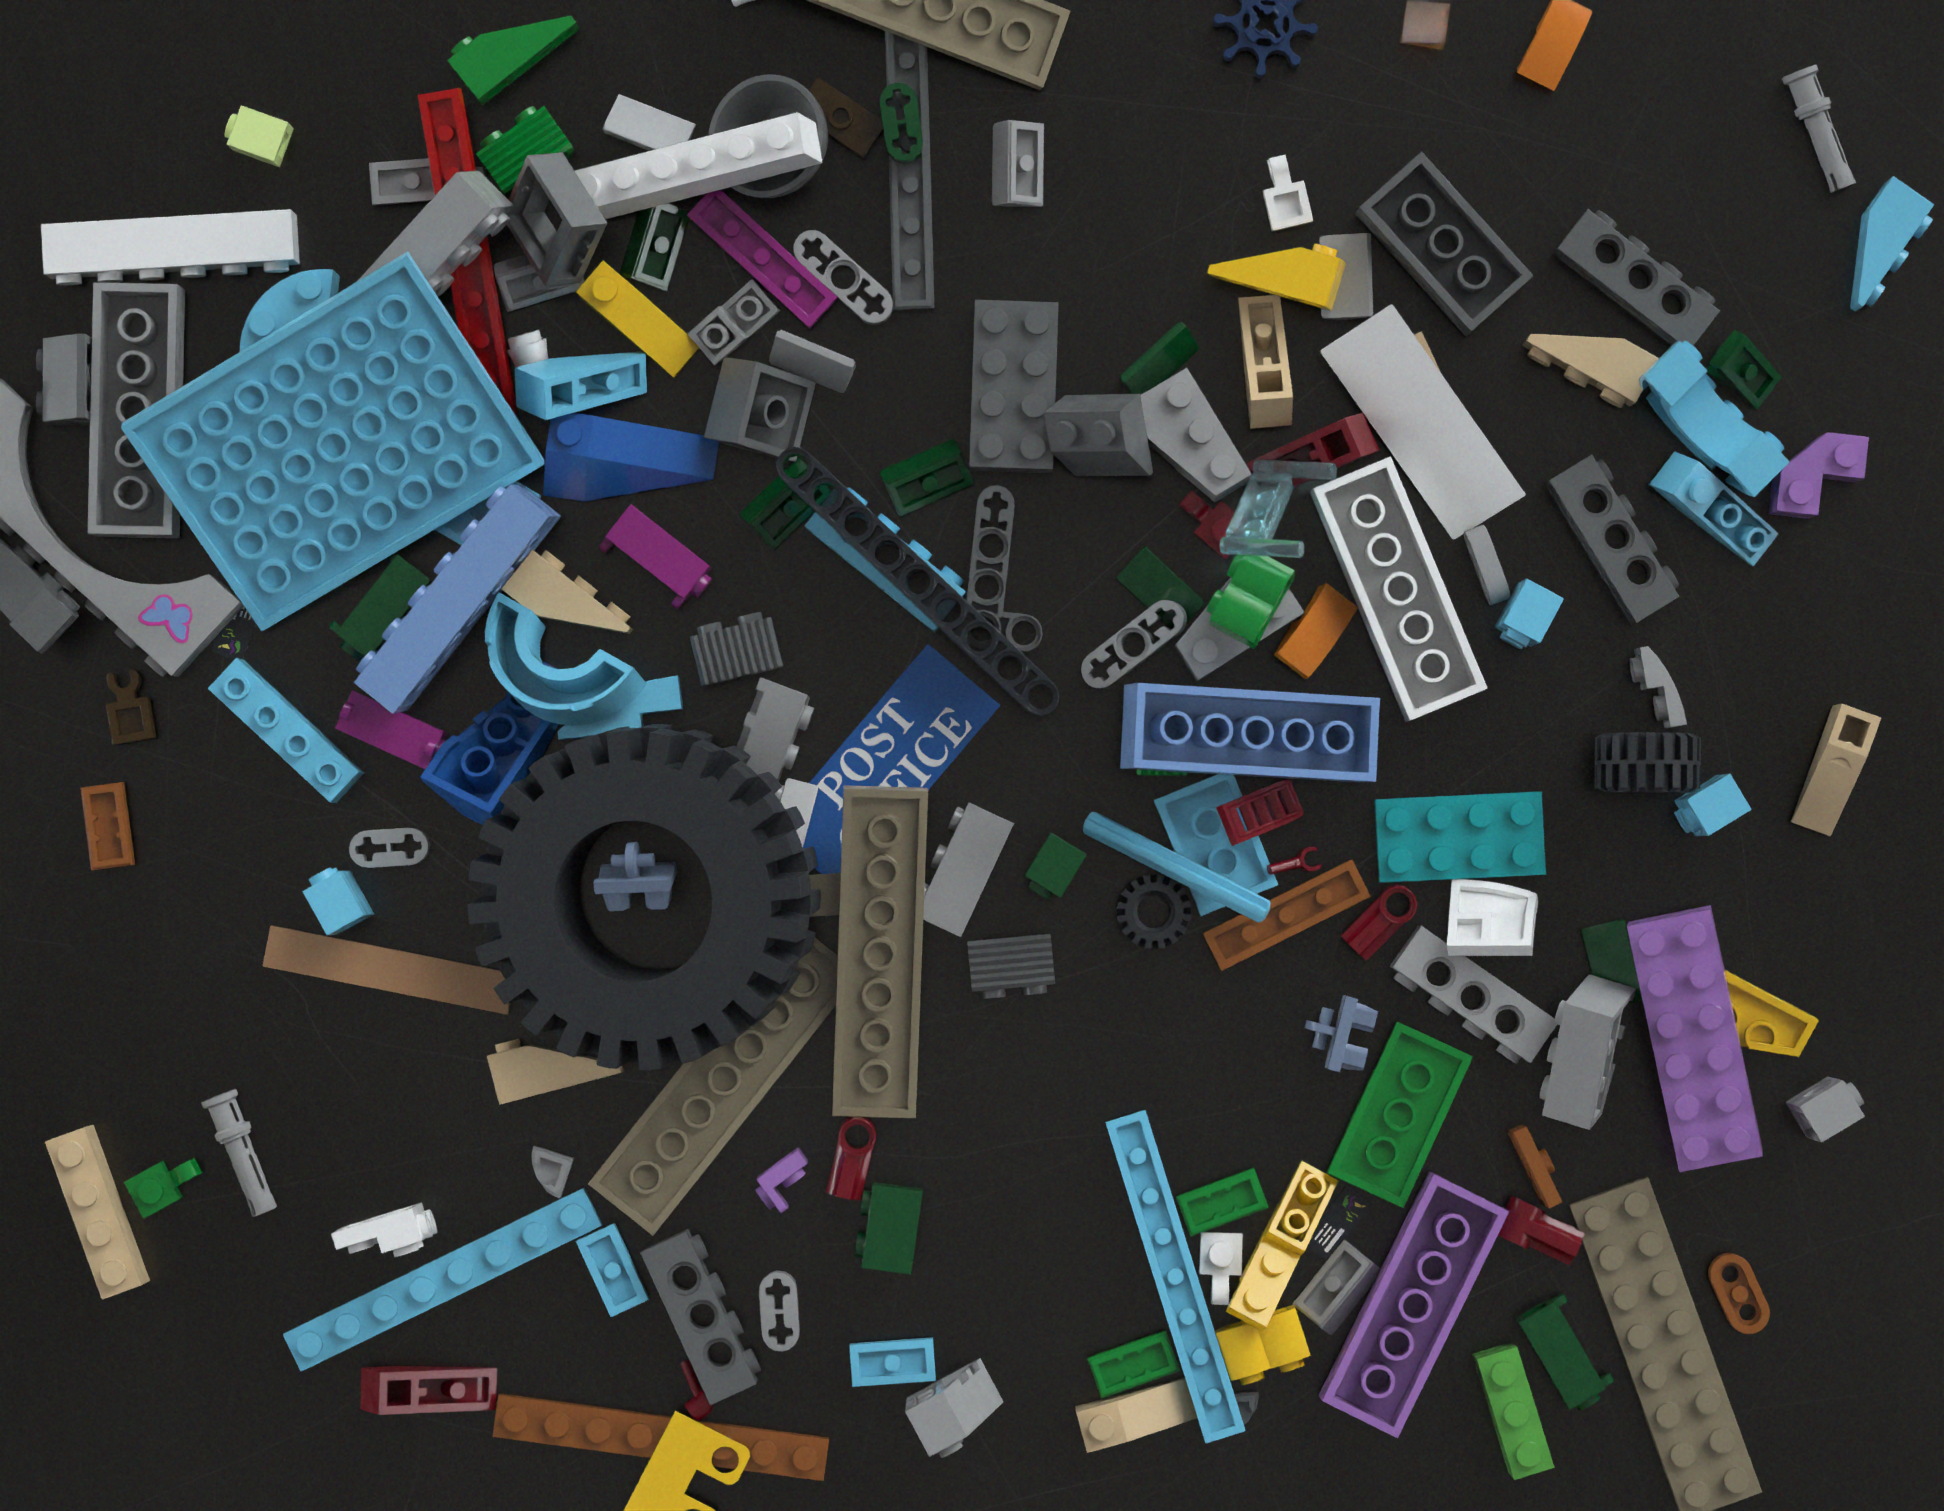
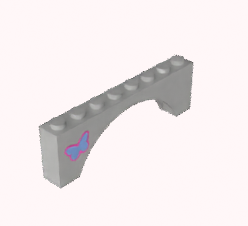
(165, 619)

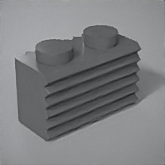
(736, 650)
(1011, 964)

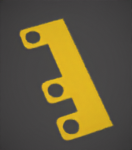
(681, 1452)

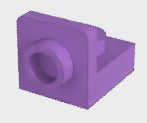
(785, 1171)

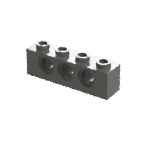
(1612, 279)
(1590, 528)
(716, 1379)

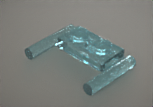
(1263, 506)

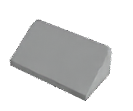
(646, 125)
(1017, 164)
(523, 287)
(1355, 290)
(811, 361)
(1337, 1287)

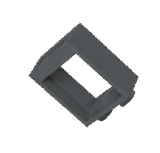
(562, 254)

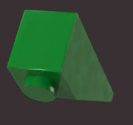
(504, 55)

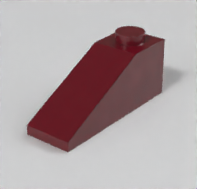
(1336, 443)
(427, 1389)

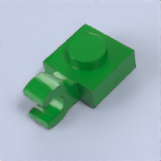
(158, 1186)

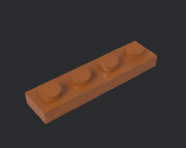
(1287, 915)

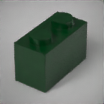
(1054, 867)
(890, 1227)

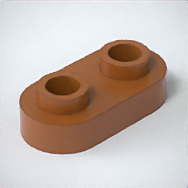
(1738, 1292)

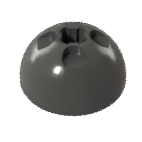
(765, 99)

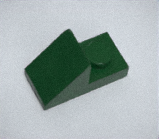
(1743, 370)

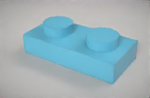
(612, 1269)
(892, 1362)

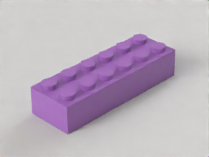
(1694, 1038)
(1413, 1304)

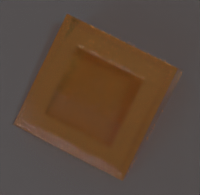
(1425, 24)

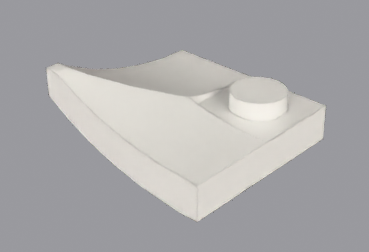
(1490, 919)

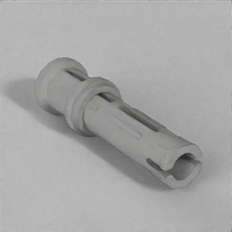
(1813, 109)
(233, 1133)

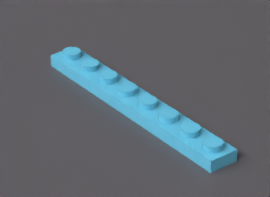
(1175, 1276)
(442, 1279)

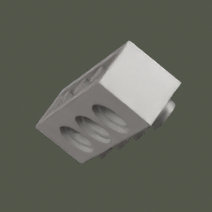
(1532, 1023)

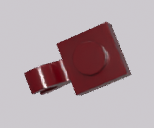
(1213, 522)

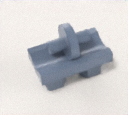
(635, 874)
(1340, 1052)

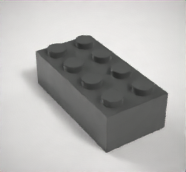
(1443, 244)
(1013, 385)

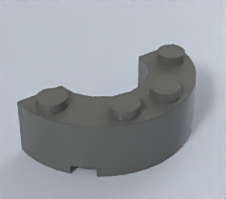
(33, 600)

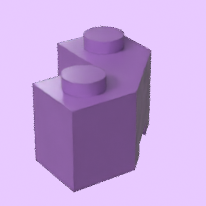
(1830, 457)

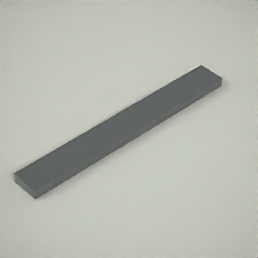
(910, 183)

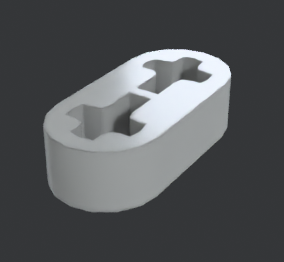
(1487, 565)
(388, 837)
(790, 1311)

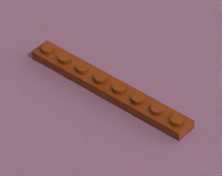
(640, 1433)

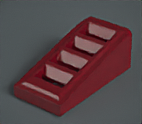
(1261, 811)

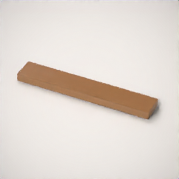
(384, 969)

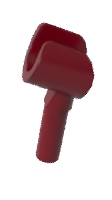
(1294, 863)
(698, 1405)

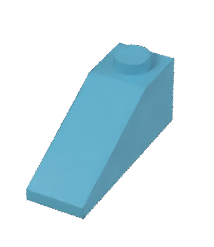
(579, 382)

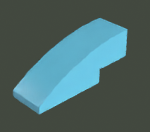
(656, 697)

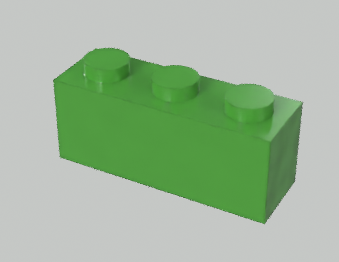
(1513, 1410)

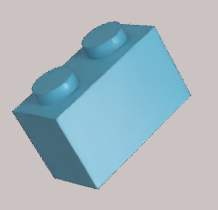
(1527, 614)
(1711, 806)
(337, 900)

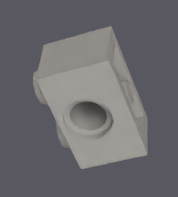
(1826, 1108)

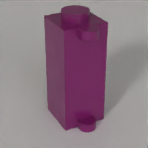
(659, 554)
(390, 732)

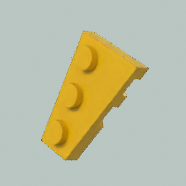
(1768, 1021)

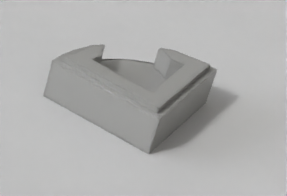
(551, 1169)

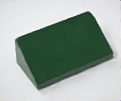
(654, 245)
(1160, 360)
(926, 477)
(779, 510)
(1153, 582)
(1611, 954)

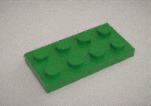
(1399, 1114)

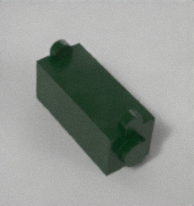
(380, 607)
(1562, 1354)

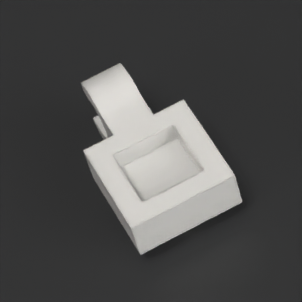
(1287, 201)
(1220, 1257)

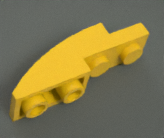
(1281, 1245)

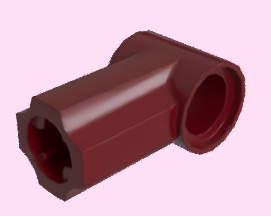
(1377, 924)
(851, 1161)
(1531, 1228)

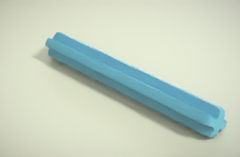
(1176, 867)

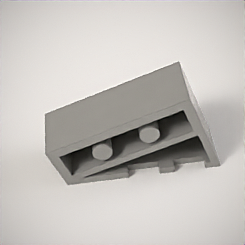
(1191, 437)
(1207, 648)
(773, 728)
(1584, 1051)
(952, 1408)

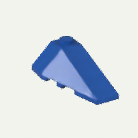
(612, 457)
(488, 757)

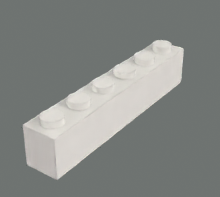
(702, 165)
(170, 245)

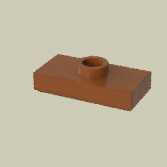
(107, 826)
(1536, 1164)

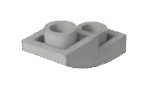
(734, 321)
(1652, 674)

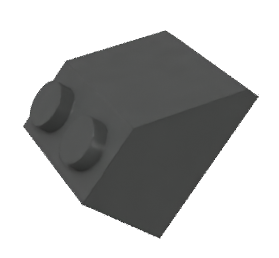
(66, 380)
(759, 408)
(1100, 435)

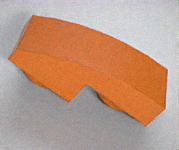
(1554, 42)
(1316, 631)

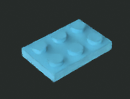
(1200, 836)

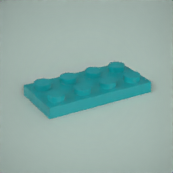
(1459, 837)

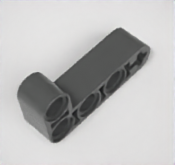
(997, 569)

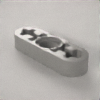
(872, 291)
(1103, 655)

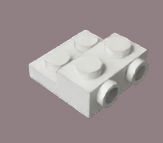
(395, 1231)

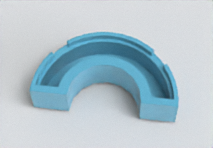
(287, 302)
(1707, 425)
(553, 694)

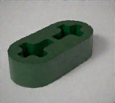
(891, 124)

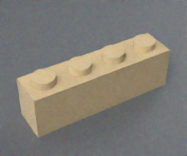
(97, 1211)

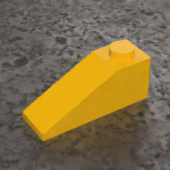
(1291, 274)
(637, 319)

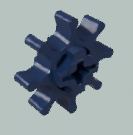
(1251, 39)

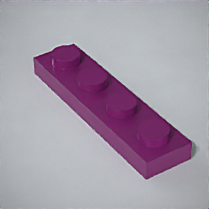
(762, 257)

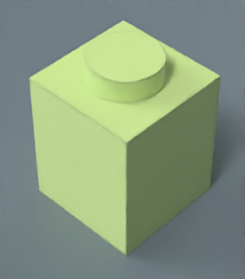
(258, 135)

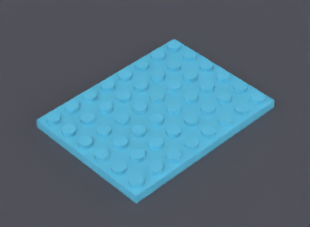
(333, 442)

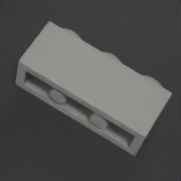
(964, 867)

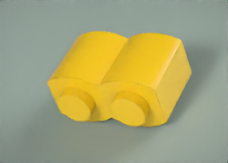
(1252, 1351)

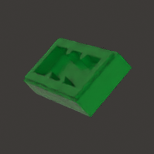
(1222, 1201)
(1133, 1364)

